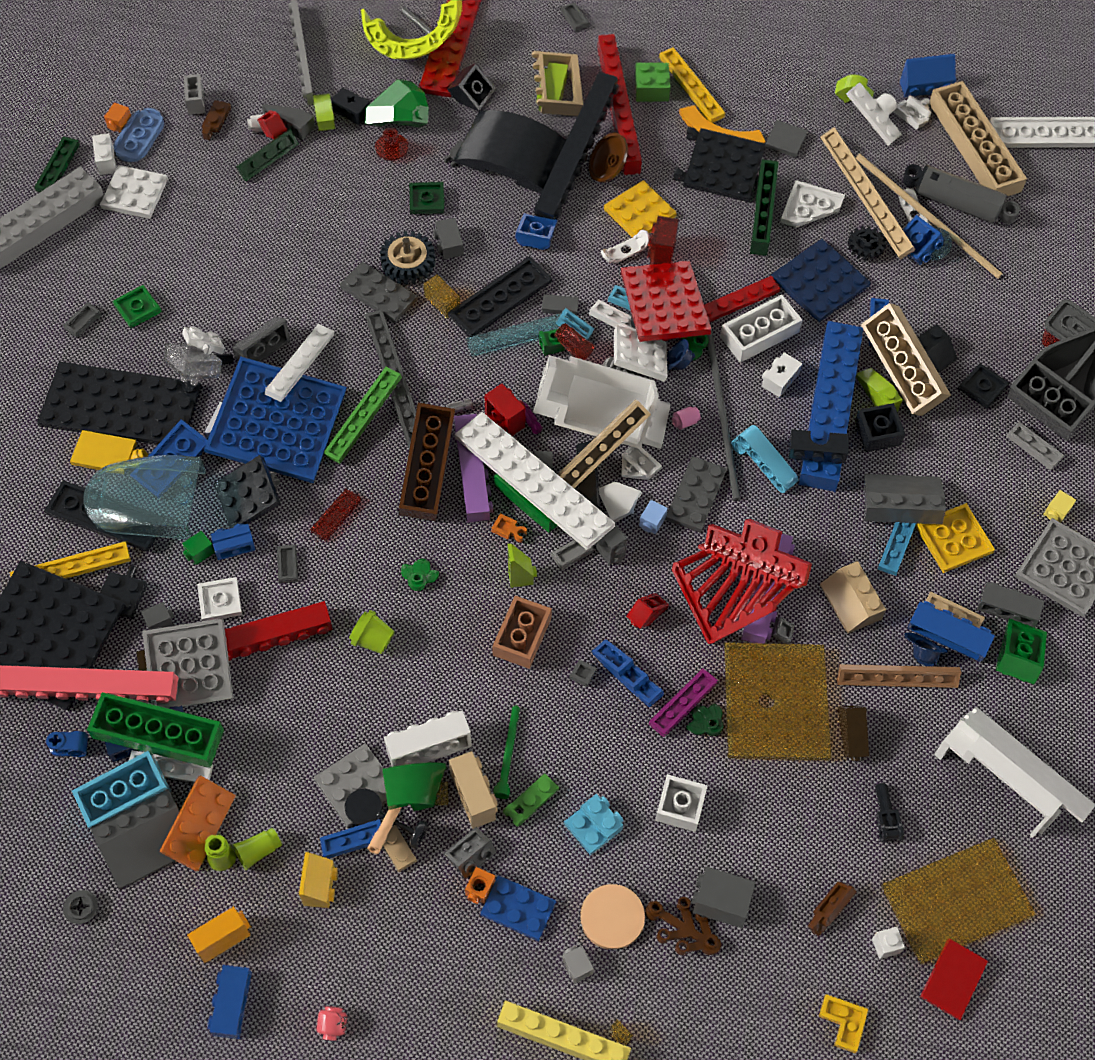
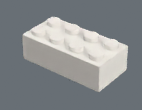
(761, 328)
(429, 740)

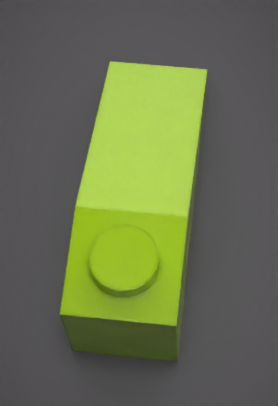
(878, 388)
(520, 568)

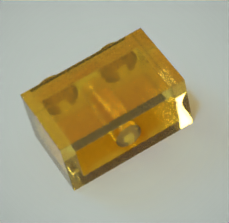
(441, 295)

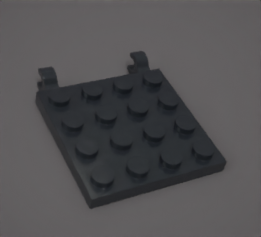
(722, 164)

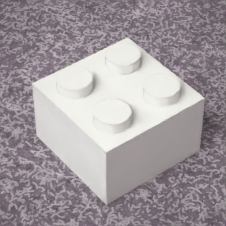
(681, 803)

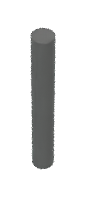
(415, 20)

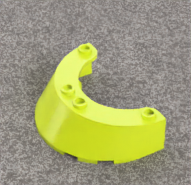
(399, 48)

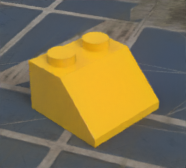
(317, 881)

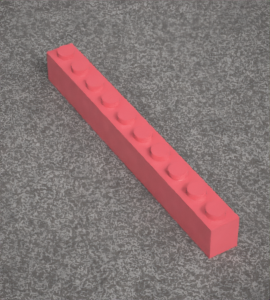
(87, 683)

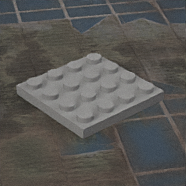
(1062, 567)
(196, 656)

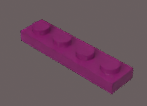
(683, 702)

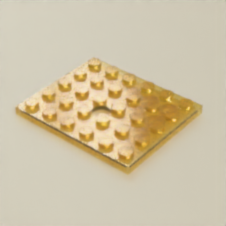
(796, 682)

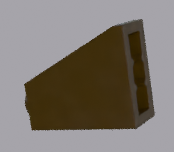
(854, 731)

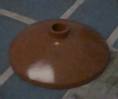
(608, 157)

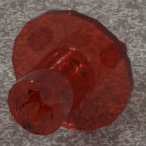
(391, 145)

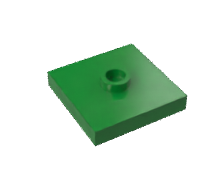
(136, 306)

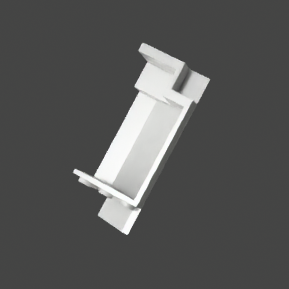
(592, 395)
(1016, 766)

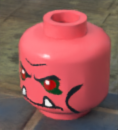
(331, 1022)

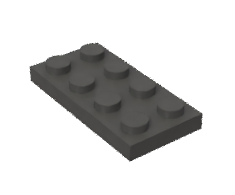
(378, 292)
(696, 494)

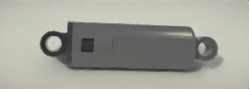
(961, 194)

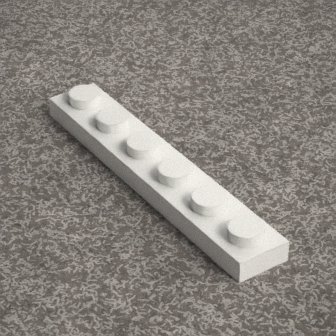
(299, 363)

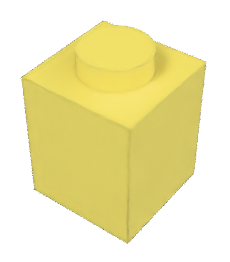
(1059, 506)

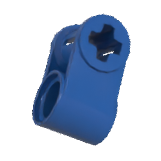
(68, 744)

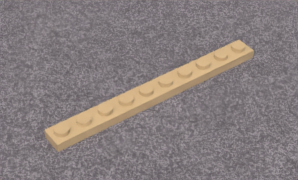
(867, 193)

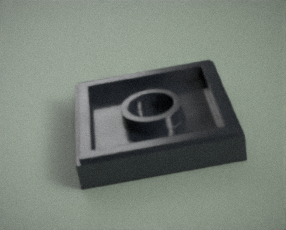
(983, 385)

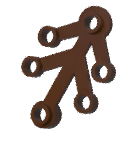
(685, 929)

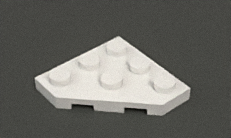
(809, 204)

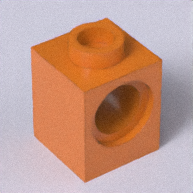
(479, 877)

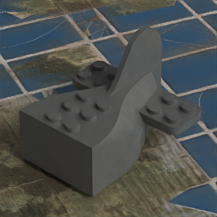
(1061, 377)

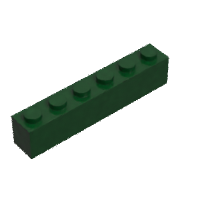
(764, 207)

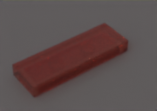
(335, 515)

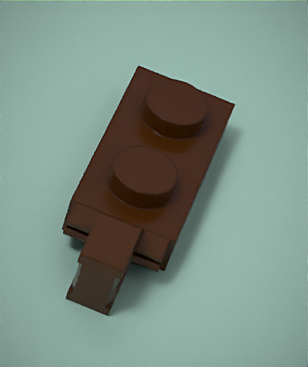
(215, 118)
(831, 907)

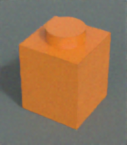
(117, 117)

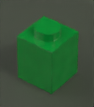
(198, 548)

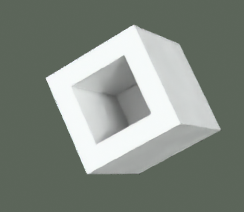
(888, 943)

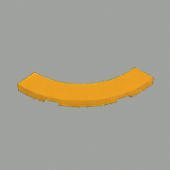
(695, 119)

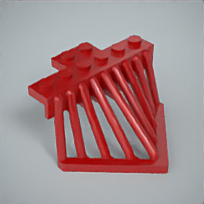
(754, 555)

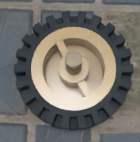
(407, 257)

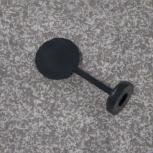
(366, 806)

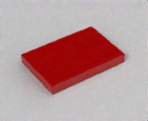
(954, 979)

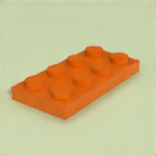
(197, 821)

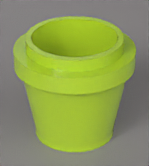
(371, 633)

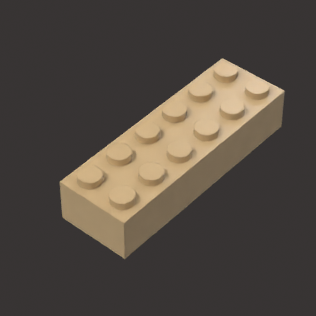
(905, 360)

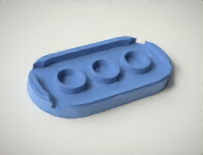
(138, 135)

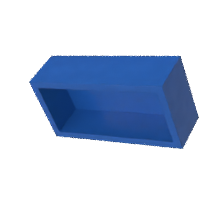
(951, 631)

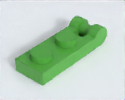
(531, 799)

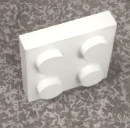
(219, 599)

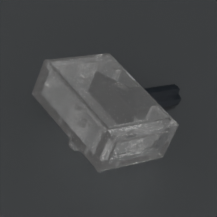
(193, 362)

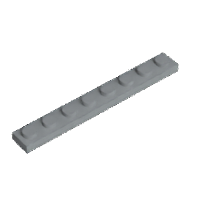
(301, 54)

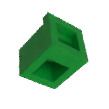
(549, 343)

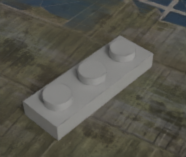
(1035, 445)

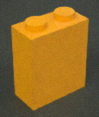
(219, 934)

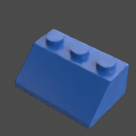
(927, 73)

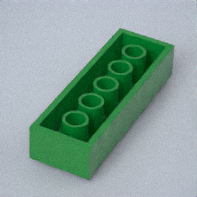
(155, 729)

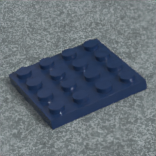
(820, 280)

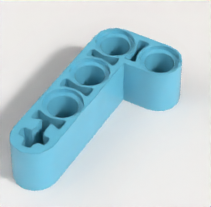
(765, 457)

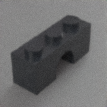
(803, 448)

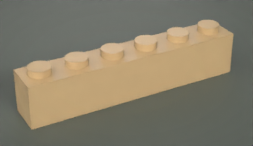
(604, 443)

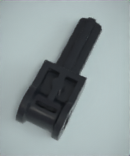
(887, 819)

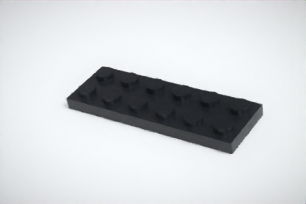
(499, 297)
(68, 506)

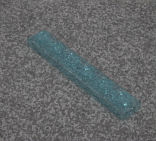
(511, 335)

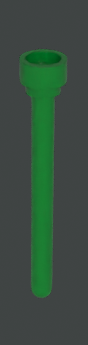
(502, 789)

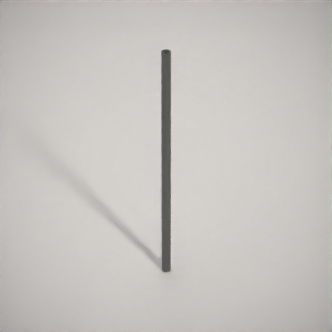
(723, 418)

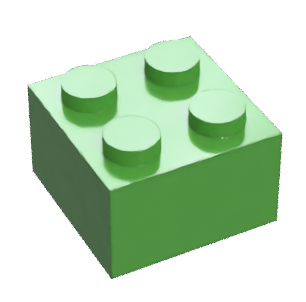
(652, 82)

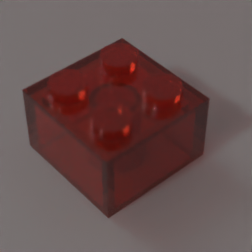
(662, 240)

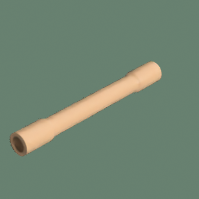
(381, 835)

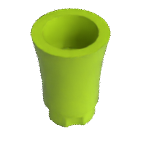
(256, 847)
(219, 853)

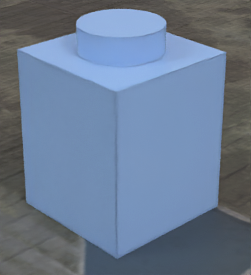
(653, 517)

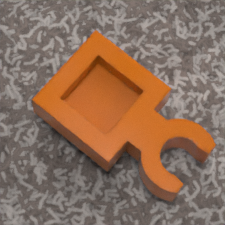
(508, 527)

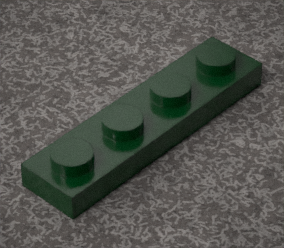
(267, 155)
(58, 163)

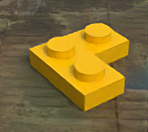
(851, 1021)

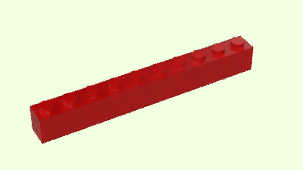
(620, 108)

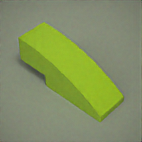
(324, 112)

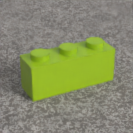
(555, 81)

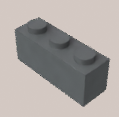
(1010, 604)

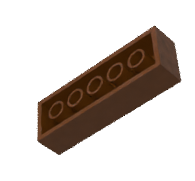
(426, 462)

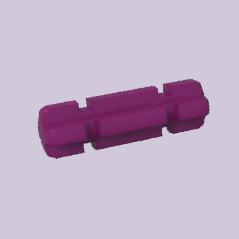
(531, 420)

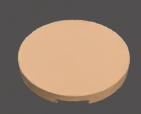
(612, 916)

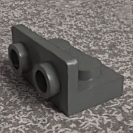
(470, 852)

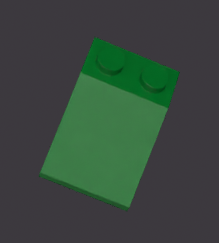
(1022, 652)

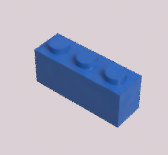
(230, 1002)

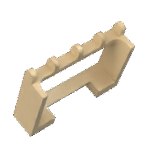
(556, 106)

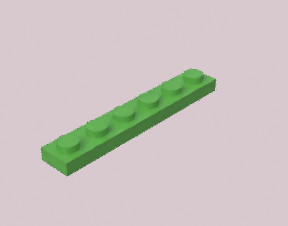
(362, 415)

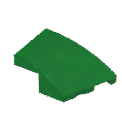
(413, 785)

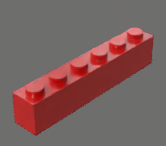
(277, 630)

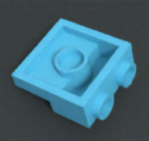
(594, 823)

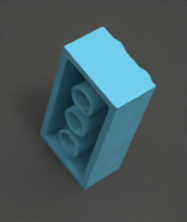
(120, 789)

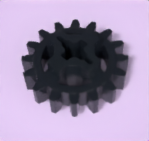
(866, 243)

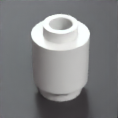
(254, 124)

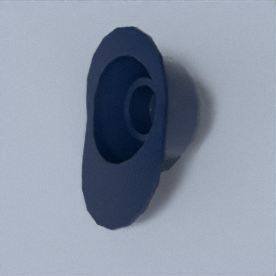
(679, 356)
(924, 650)

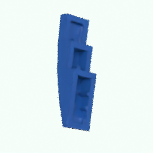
(627, 673)

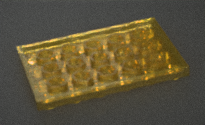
(957, 899)

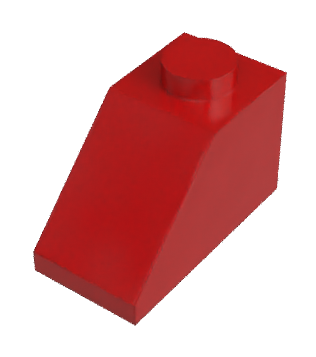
(647, 610)

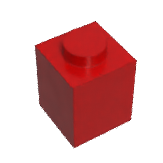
(272, 124)

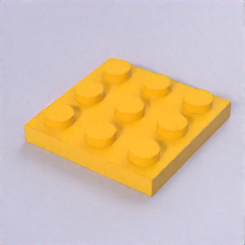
(638, 209)
(956, 540)

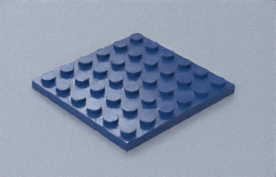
(285, 433)

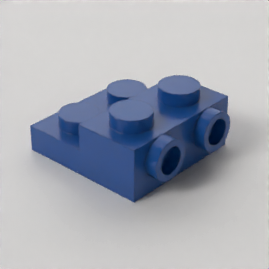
(923, 238)

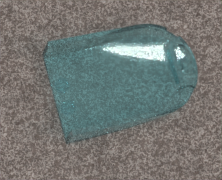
(145, 496)

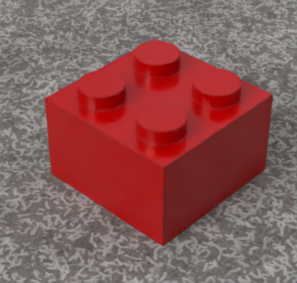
(505, 409)

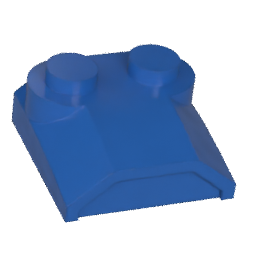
(535, 231)

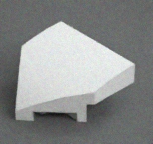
(914, 111)
(639, 464)
(619, 500)

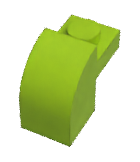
(847, 83)

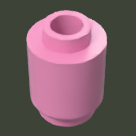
(686, 417)

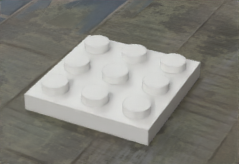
(134, 191)
(641, 357)

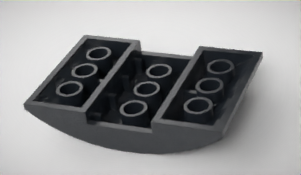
(511, 147)

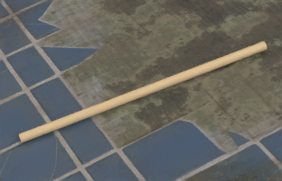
(936, 222)

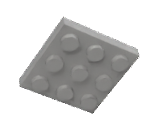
(352, 772)

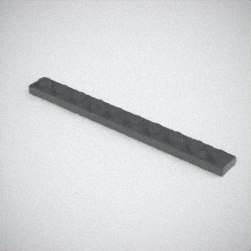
(389, 358)

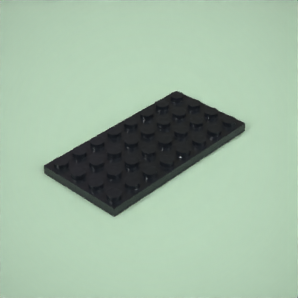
(117, 402)

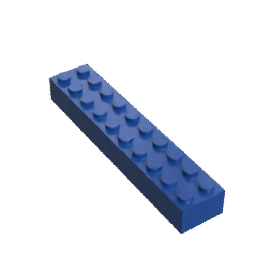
(832, 399)

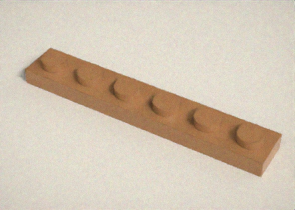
(899, 676)

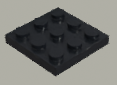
(247, 492)

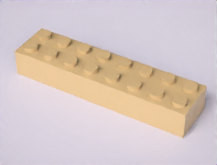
(977, 139)

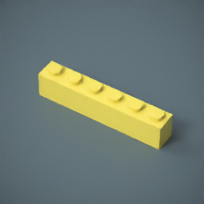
(559, 1034)

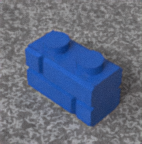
(232, 541)

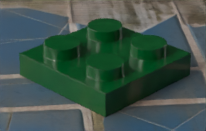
(426, 197)

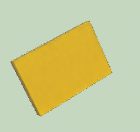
(100, 450)

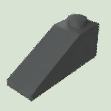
(294, 119)

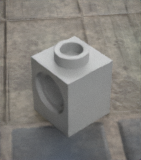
(577, 963)

